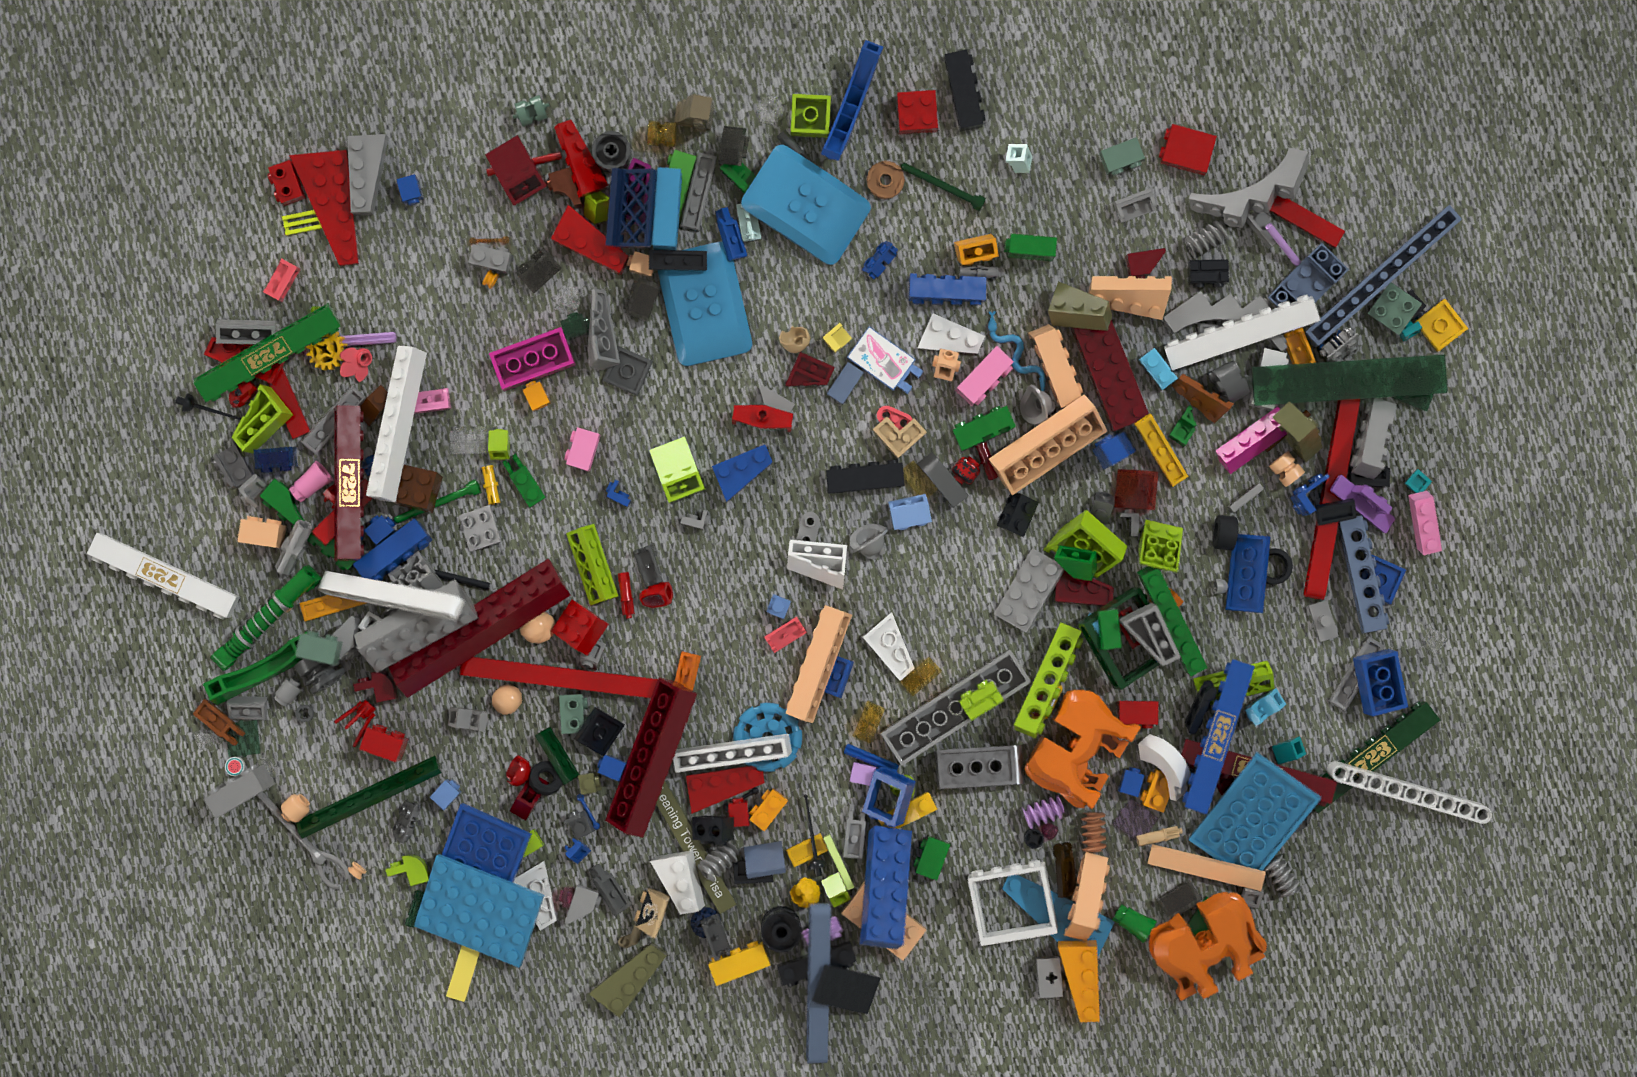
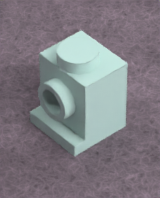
(1019, 158)

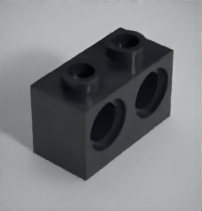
(713, 829)

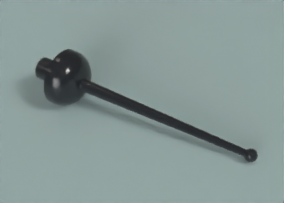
(189, 402)
(815, 863)

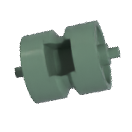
(531, 110)

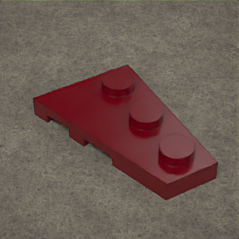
(1082, 592)

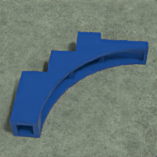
(853, 101)

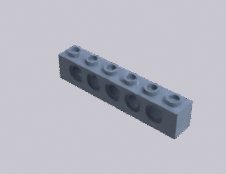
(1366, 622)

